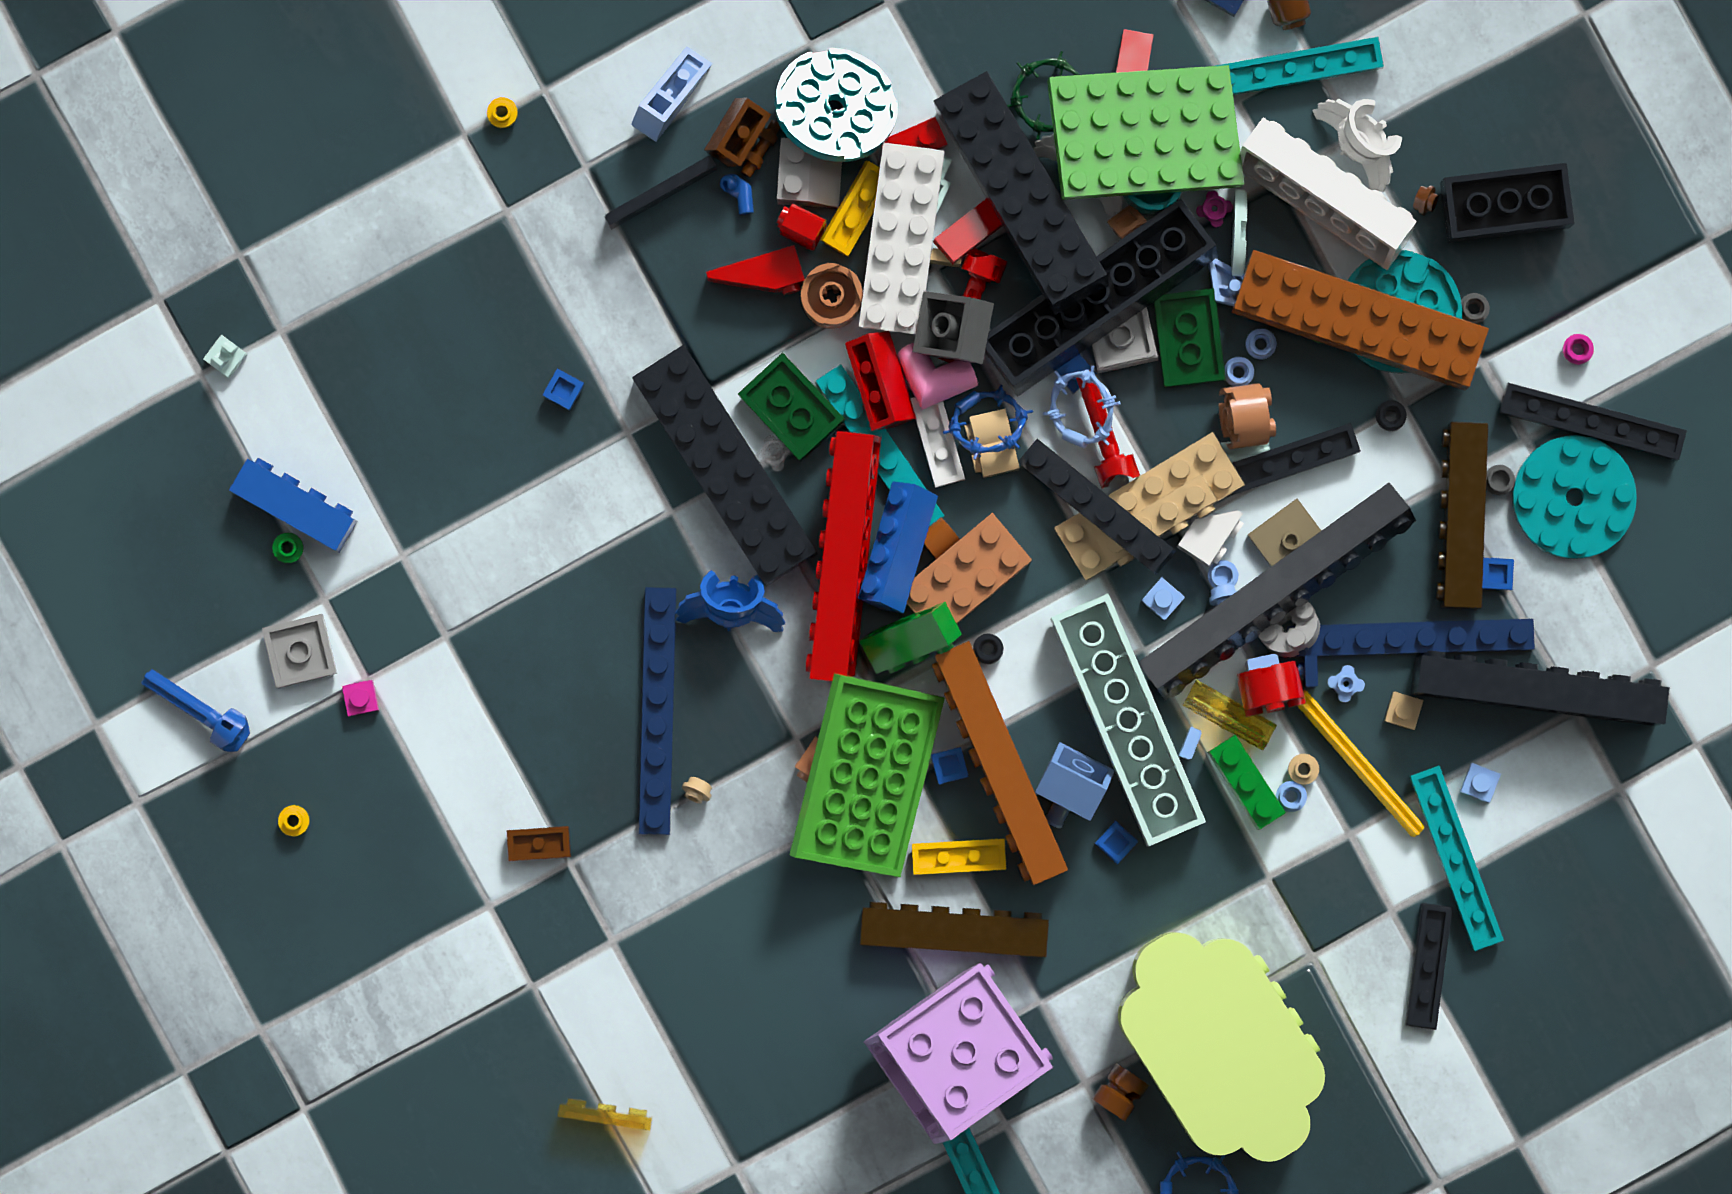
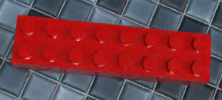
(844, 555)

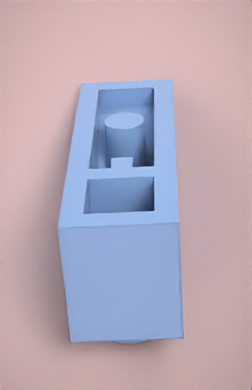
(670, 94)

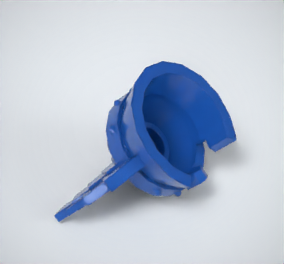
(731, 604)

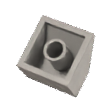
(807, 179)

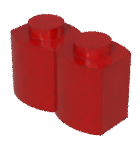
(801, 226)

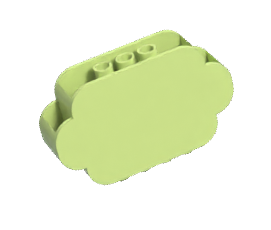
(1222, 1045)

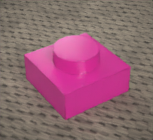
(360, 698)

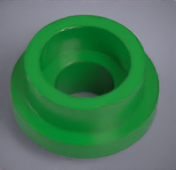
(297, 551)

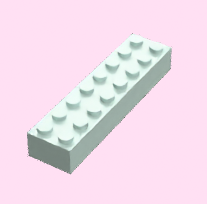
(1127, 720)

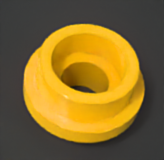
(502, 122)
(303, 820)

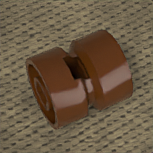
(1120, 1092)

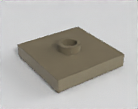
(1284, 532)

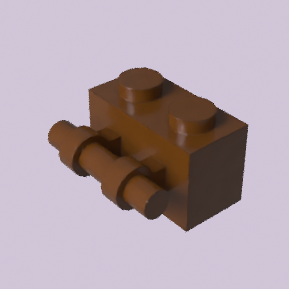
(738, 133)

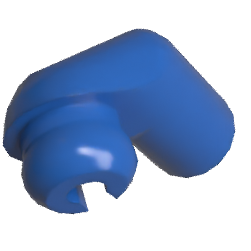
(739, 189)

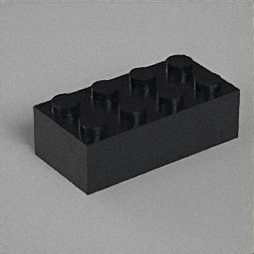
(1507, 203)

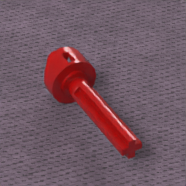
(982, 269)
(1114, 462)

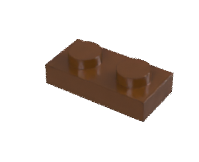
(538, 843)

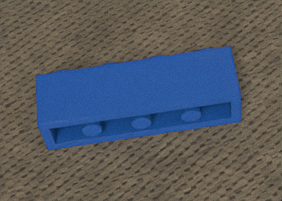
(293, 505)
(898, 547)

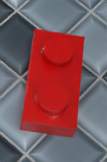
(923, 135)

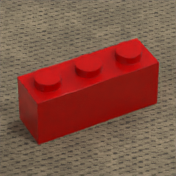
(880, 380)

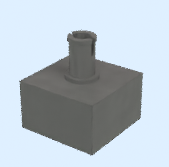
(953, 327)

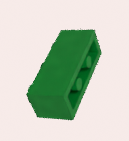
(911, 638)
(1246, 782)

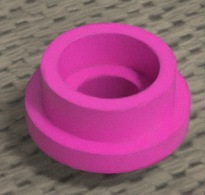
(1585, 342)

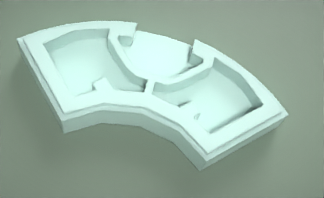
(1239, 218)

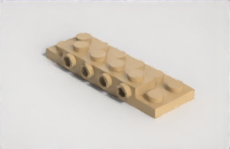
(1160, 500)

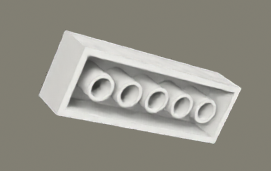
(1326, 193)
(901, 237)

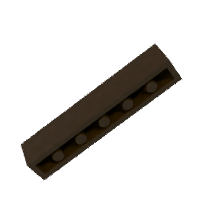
(1463, 515)
(954, 931)

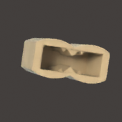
(987, 429)

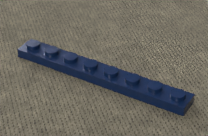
(1421, 637)
(657, 711)

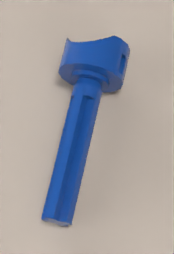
(229, 730)

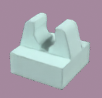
(225, 356)

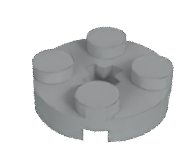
(1296, 639)

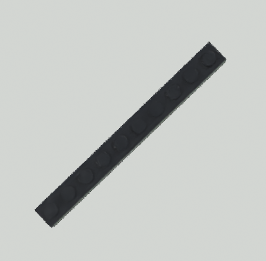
(1277, 591)

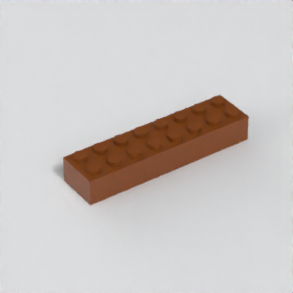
(1360, 320)
(1000, 762)

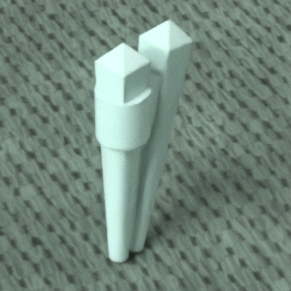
(1242, 453)

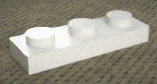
(938, 447)

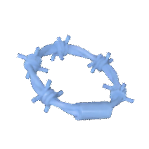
(1108, 401)

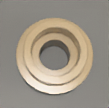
(1294, 773)
(697, 790)

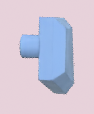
(1223, 282)

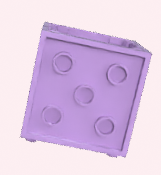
(958, 1054)

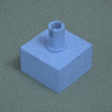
(1073, 784)

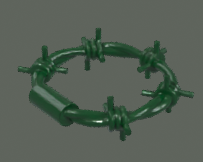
(1027, 70)

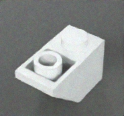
(1207, 535)

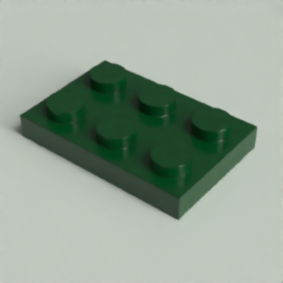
(1189, 338)
(791, 407)

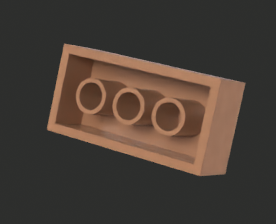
(969, 570)

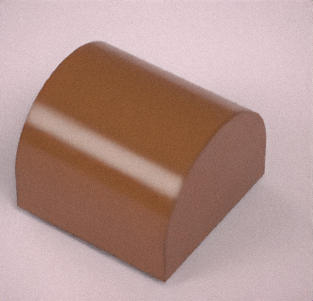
(940, 538)

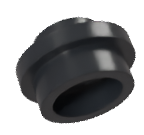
(1399, 410)
(997, 644)

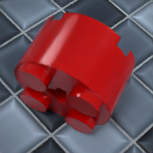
(1270, 688)

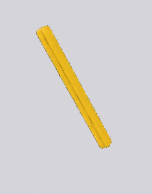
(1361, 766)

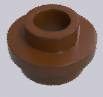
(1425, 200)

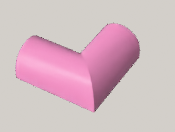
(934, 384)

